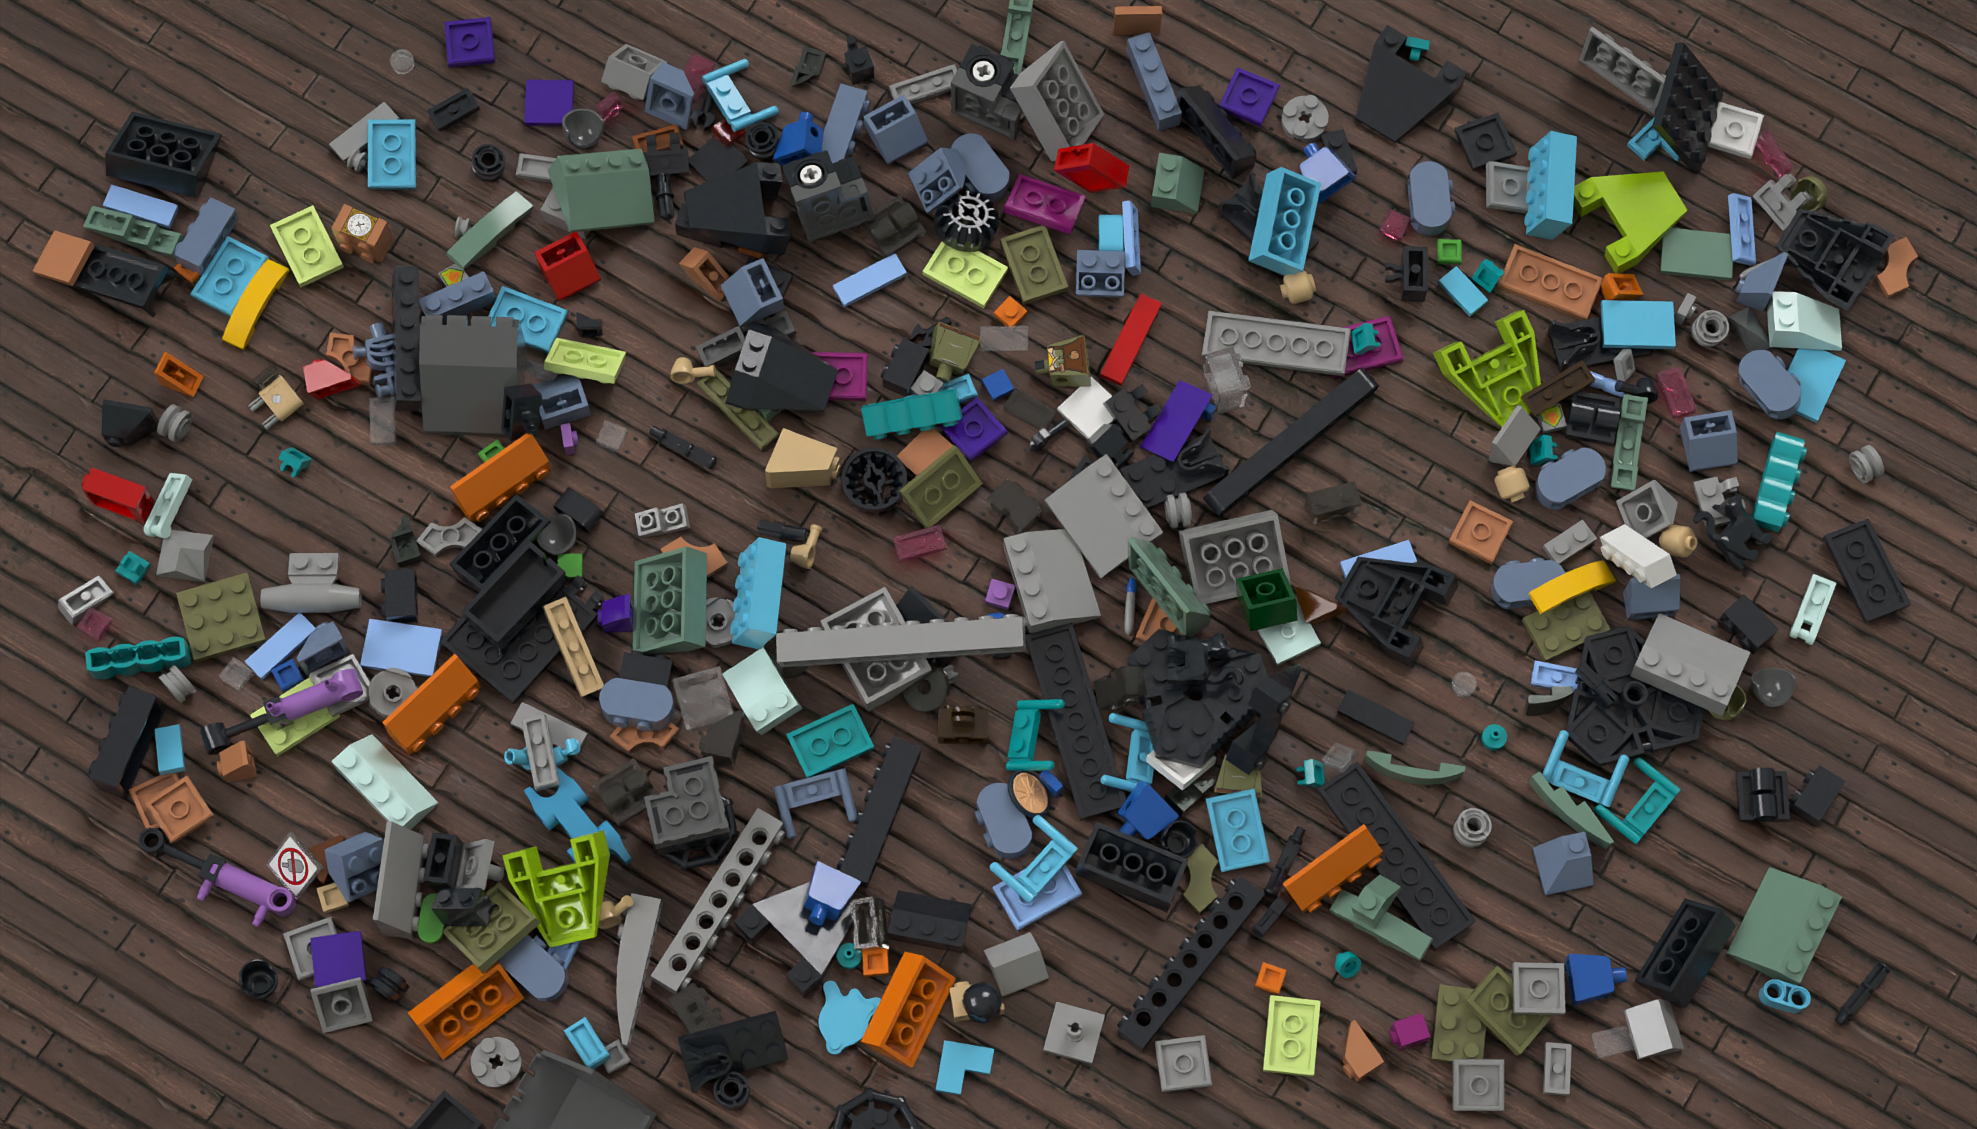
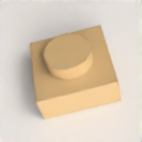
(331, 898)

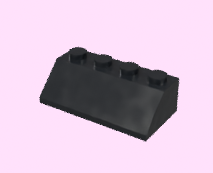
(1215, 130)
(498, 543)
(1131, 867)
(1686, 952)

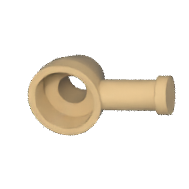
(684, 373)
(804, 554)
(610, 914)

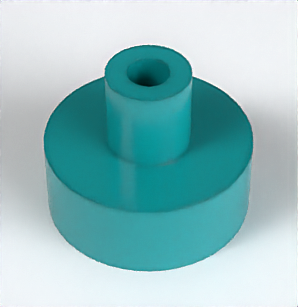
(1494, 737)
(848, 962)
(1347, 964)

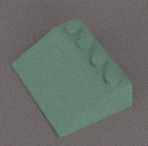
(603, 189)
(1166, 587)
(670, 602)
(1784, 926)

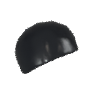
(1179, 838)
(258, 979)
(982, 1002)

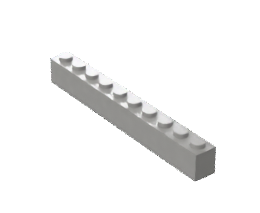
(901, 641)

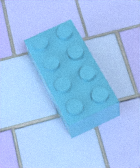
(1551, 185)
(1284, 221)
(758, 593)

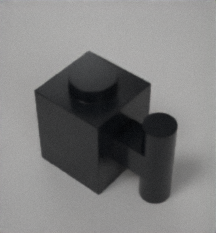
(858, 62)
(1109, 441)

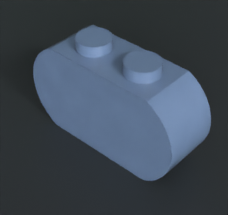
(984, 169)
(1430, 198)
(1770, 384)
(1569, 478)
(1517, 579)
(637, 704)
(1004, 824)
(536, 969)

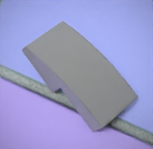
(663, 521)

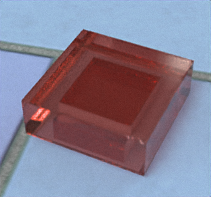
(725, 134)

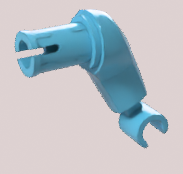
(520, 757)

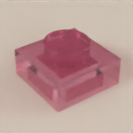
(609, 106)
(1394, 225)
(94, 624)

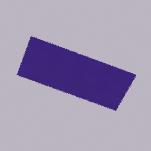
(1176, 420)

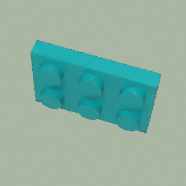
(830, 741)

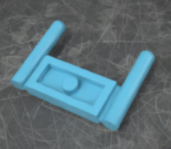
(730, 100)
(1140, 747)
(1579, 780)
(1043, 867)

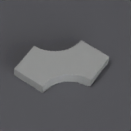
(440, 538)

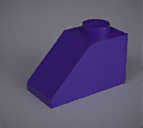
(617, 614)

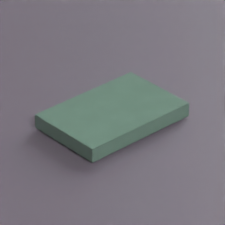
(1696, 254)

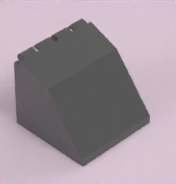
(467, 372)
(571, 1097)

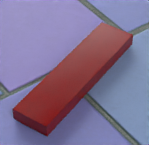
(1130, 339)

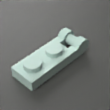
(167, 505)
(1812, 608)

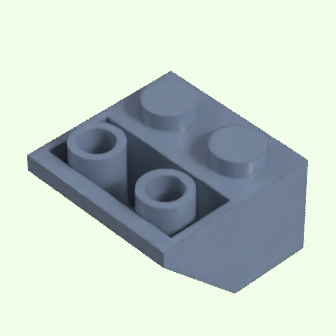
(895, 129)
(938, 177)
(1100, 273)
(752, 293)
(562, 401)
(1710, 440)
(1648, 602)
(355, 865)

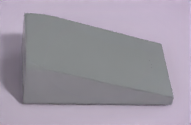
(79, 601)

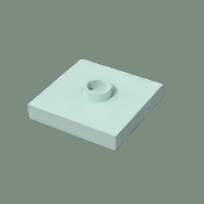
(1289, 639)

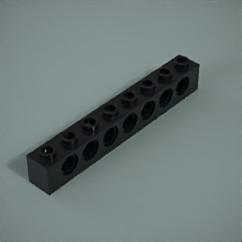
(1141, 1036)

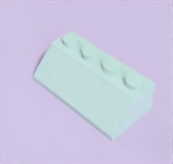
(384, 782)

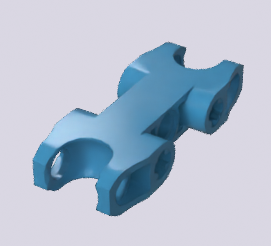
(565, 810)

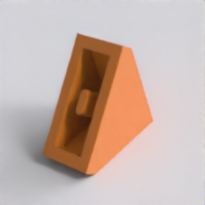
(1620, 287)
(177, 375)

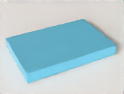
(391, 155)
(228, 275)
(538, 319)
(1638, 324)
(1817, 374)
(1237, 830)

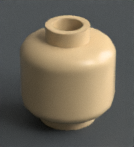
(1298, 287)
(1512, 483)
(1678, 540)

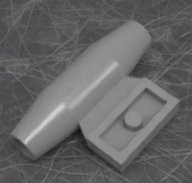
(312, 587)

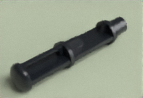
(684, 447)
(1284, 863)
(1863, 991)

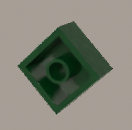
(1266, 599)

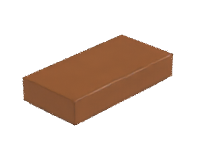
(662, 138)

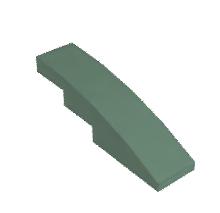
(489, 230)
(133, 232)
(1578, 817)
(1389, 931)

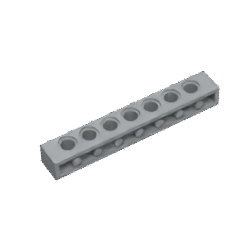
(759, 824)

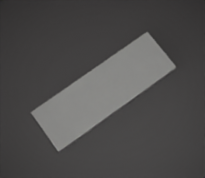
(1279, 342)

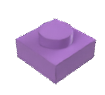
(569, 438)
(1000, 594)

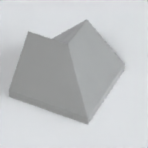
(1648, 509)
(185, 556)

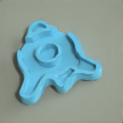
(844, 1017)

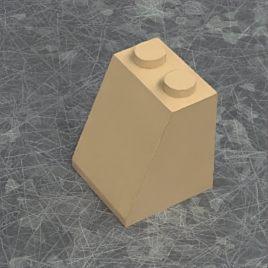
(801, 462)

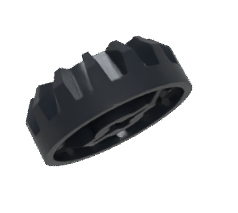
(959, 222)
(874, 462)

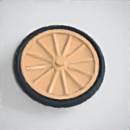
(1028, 793)

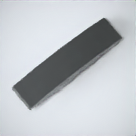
(729, 344)

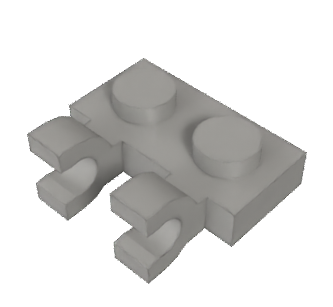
(1777, 204)
(1711, 492)

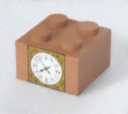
(362, 234)

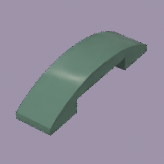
(1017, 32)
(1628, 442)
(1381, 763)

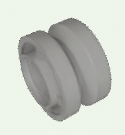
(1714, 319)
(174, 423)
(1866, 464)
(1178, 510)
(1479, 820)

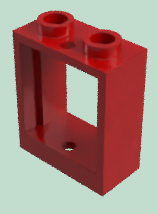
(1092, 169)
(118, 495)

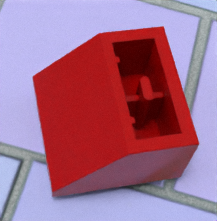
(567, 266)

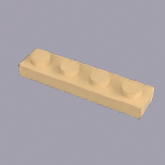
(573, 646)

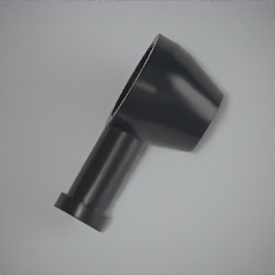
(1643, 388)

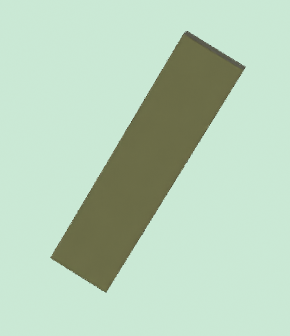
(749, 422)

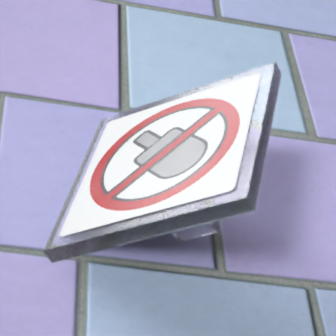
(294, 865)

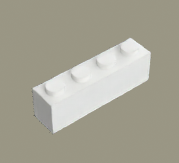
(1637, 556)

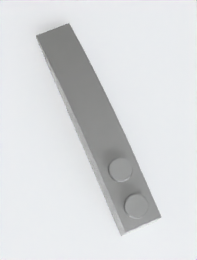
(634, 956)

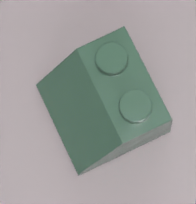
(1177, 184)

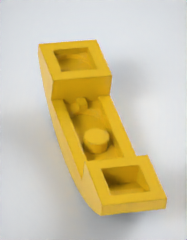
(252, 303)
(1570, 585)

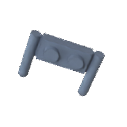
(813, 790)

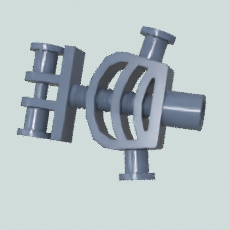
(378, 350)

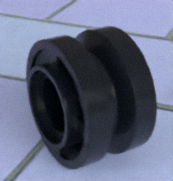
(758, 132)
(488, 152)
(389, 984)
(727, 1080)

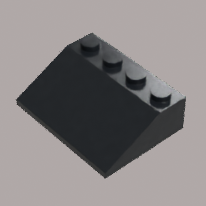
(162, 154)

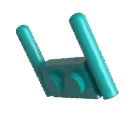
(1025, 735)
(1647, 808)

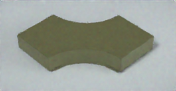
(1200, 890)

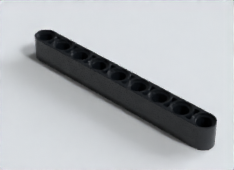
(1290, 442)

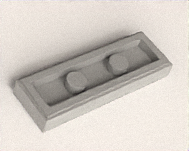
(925, 85)
(358, 134)
(558, 729)
(540, 752)

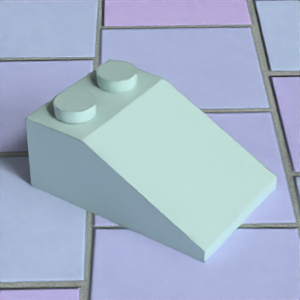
(1802, 323)
(761, 691)

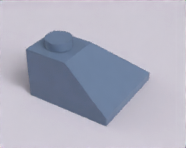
(670, 96)
(1760, 283)
(322, 648)
(1564, 864)

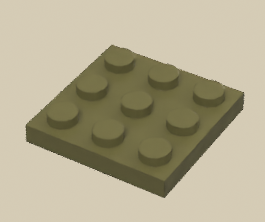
(221, 617)
(505, 928)

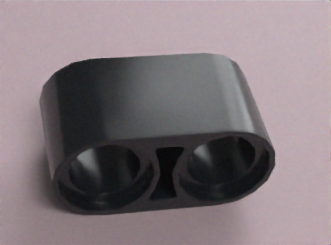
(580, 509)

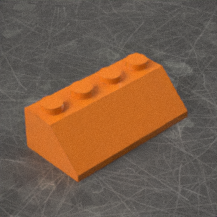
(500, 478)
(432, 705)
(1334, 869)
(465, 1007)
(908, 1009)

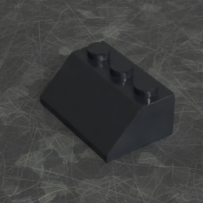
(916, 608)
(929, 921)

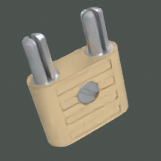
(280, 399)

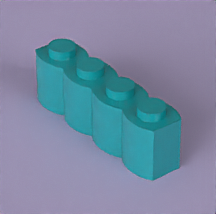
(911, 412)
(1778, 481)
(144, 656)

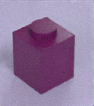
(1409, 1032)

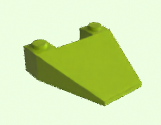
(1641, 208)
(1500, 375)
(563, 897)

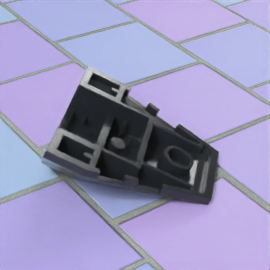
(1834, 253)
(779, 374)

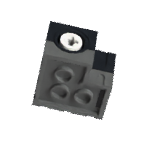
(984, 93)
(827, 194)
(690, 809)

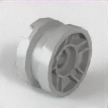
(177, 684)

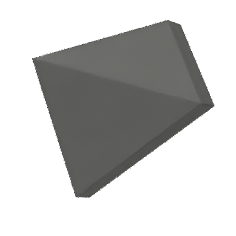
(1749, 330)

